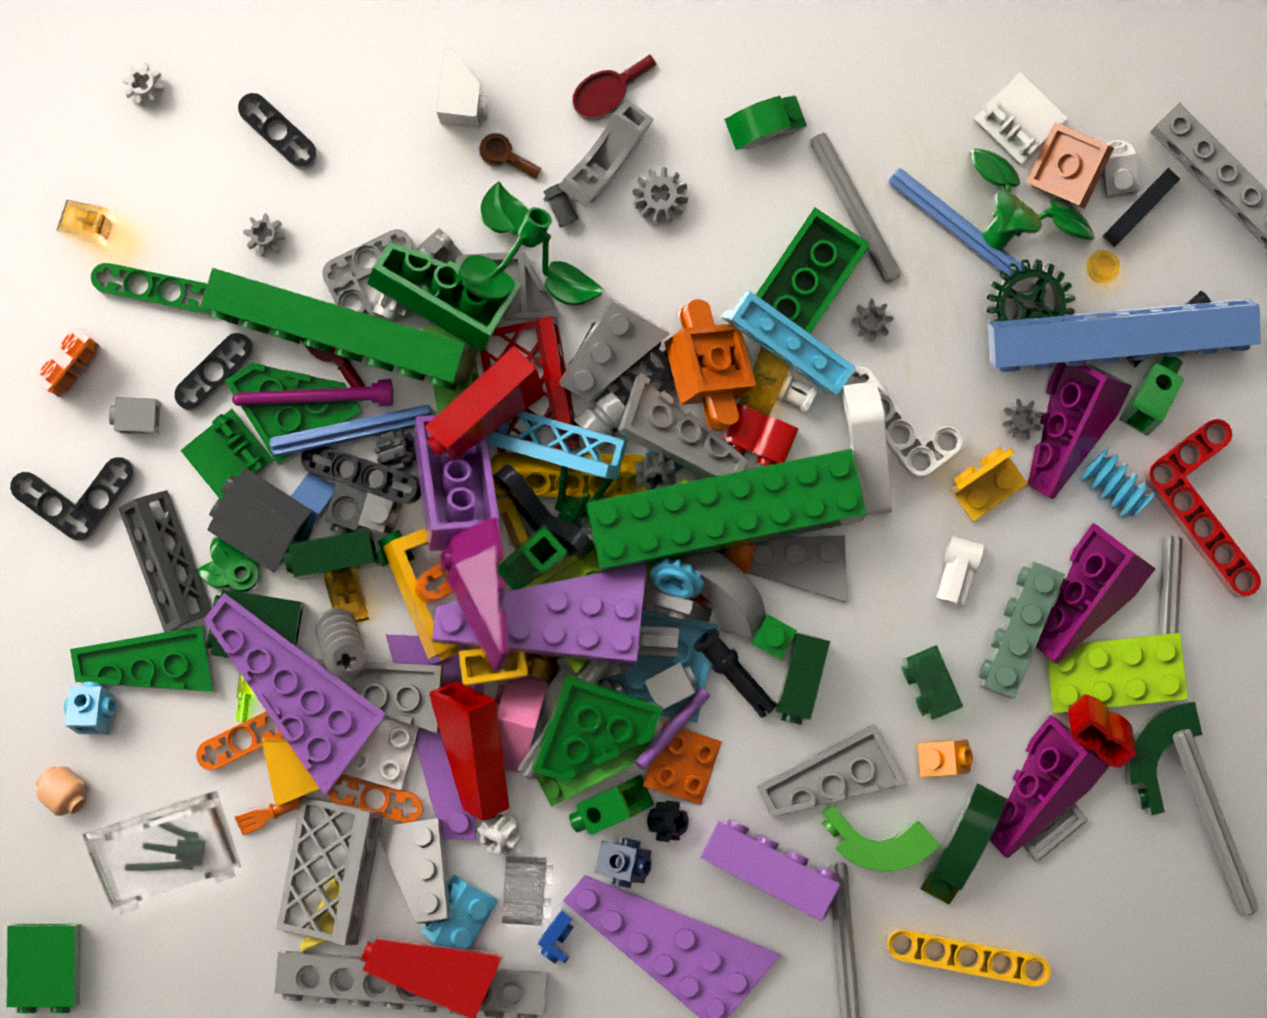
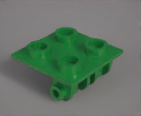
(225, 451)

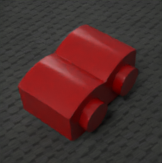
(760, 436)
(1102, 731)

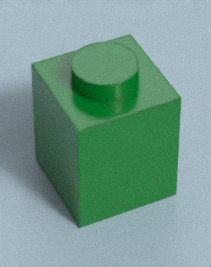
(773, 637)

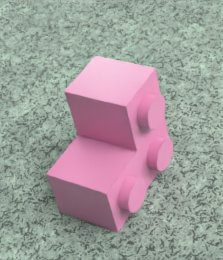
(518, 717)

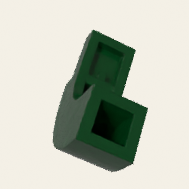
(1150, 743)
(965, 844)

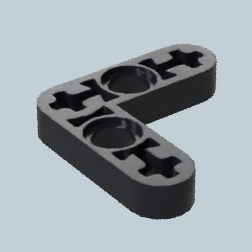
(84, 507)
(537, 515)

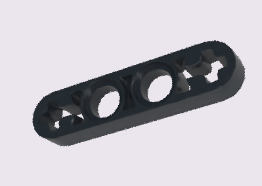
(361, 474)

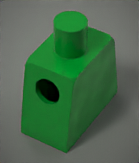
(1153, 396)
(611, 806)

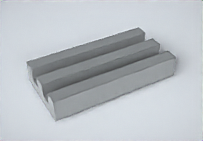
(1029, 846)

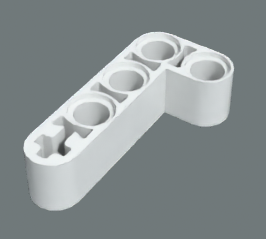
(915, 443)
(869, 444)

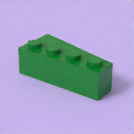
(438, 294)

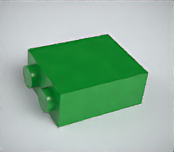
(43, 967)

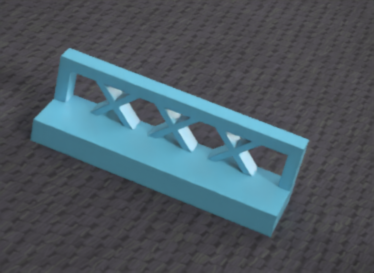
(790, 343)
(561, 457)

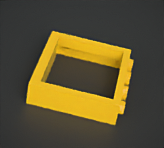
(405, 578)

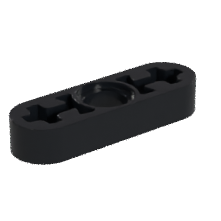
(253, 120)
(1141, 207)
(201, 394)

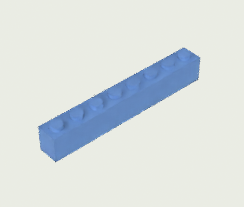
(1124, 334)

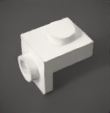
(1121, 169)

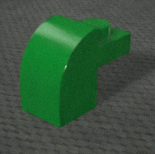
(765, 120)
(531, 558)

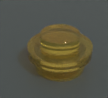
(1103, 266)

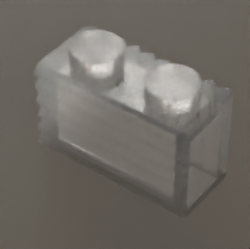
(525, 890)

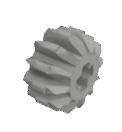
(658, 184)

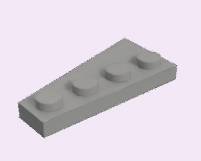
(665, 428)
(399, 690)
(841, 772)

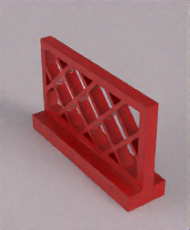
(553, 366)

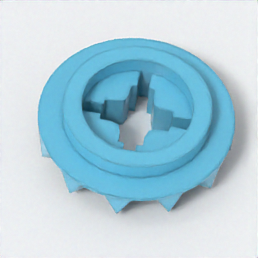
(676, 579)

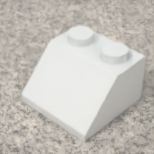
(459, 94)

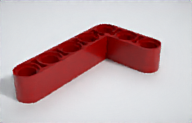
(1198, 509)

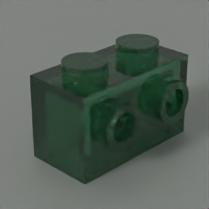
(932, 683)

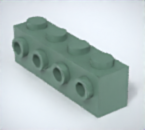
(1022, 629)

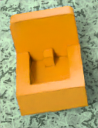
(945, 758)

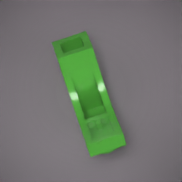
(558, 791)
(893, 854)

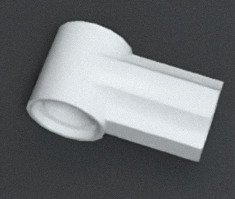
(961, 561)

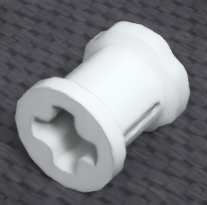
(797, 393)

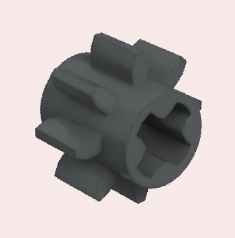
(878, 313)
(1031, 417)
(655, 471)

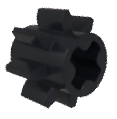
(667, 821)

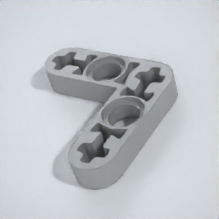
(350, 284)

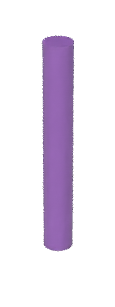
(672, 728)

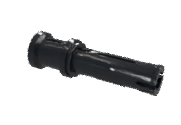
(726, 662)

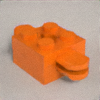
(725, 362)

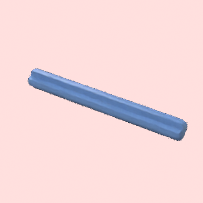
(950, 220)
(347, 431)

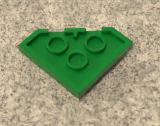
(288, 418)
(591, 728)

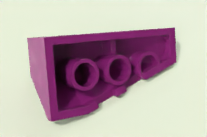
(1077, 415)
(472, 575)
(1097, 586)
(1048, 784)

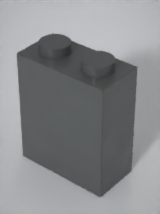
(258, 519)

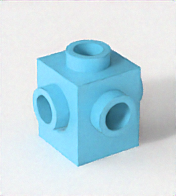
(89, 709)

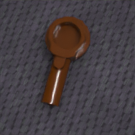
(497, 150)

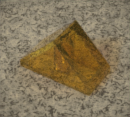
(86, 222)
(768, 376)
(347, 592)

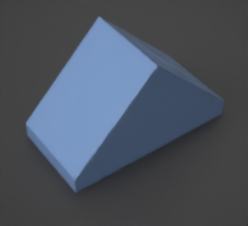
(316, 495)

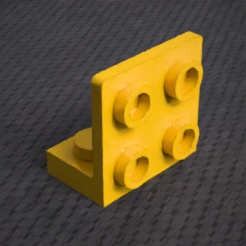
(988, 486)

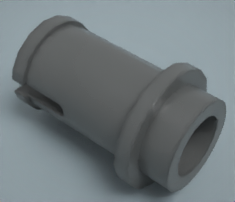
(560, 205)

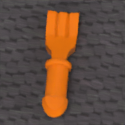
(257, 817)

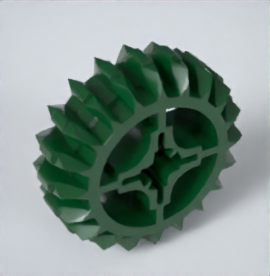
(1044, 276)

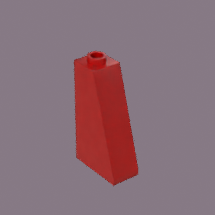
(485, 405)
(473, 748)
(438, 973)

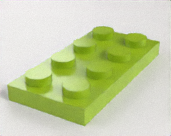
(1120, 672)

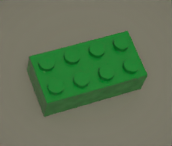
(813, 270)

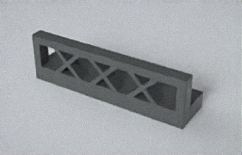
(153, 557)

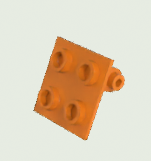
(54, 371)
(684, 766)

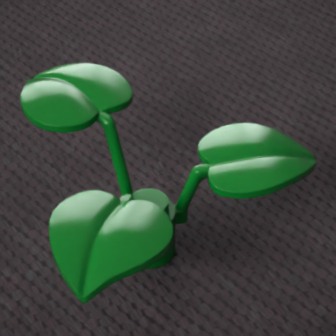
(505, 213)
(1012, 215)

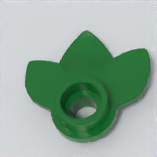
(225, 566)

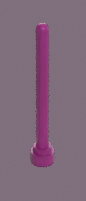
(378, 392)

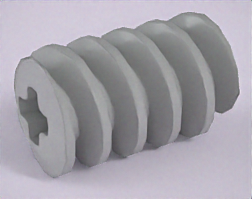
(340, 643)

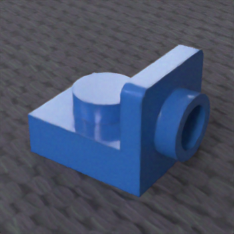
(557, 930)

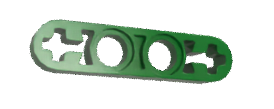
(155, 286)

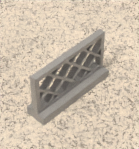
(353, 883)

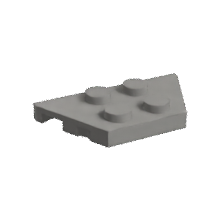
(531, 298)

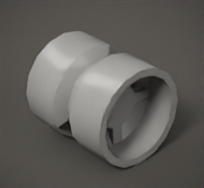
(604, 417)

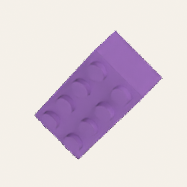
(455, 491)
(771, 870)

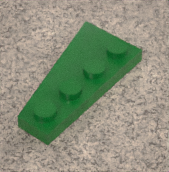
(156, 660)

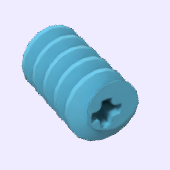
(1118, 484)

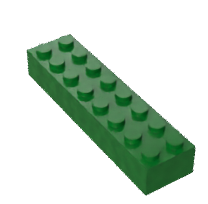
(347, 330)
(726, 511)

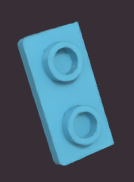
(469, 912)

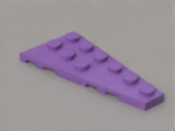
(566, 618)
(307, 703)
(430, 747)
(688, 957)

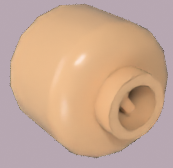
(61, 790)

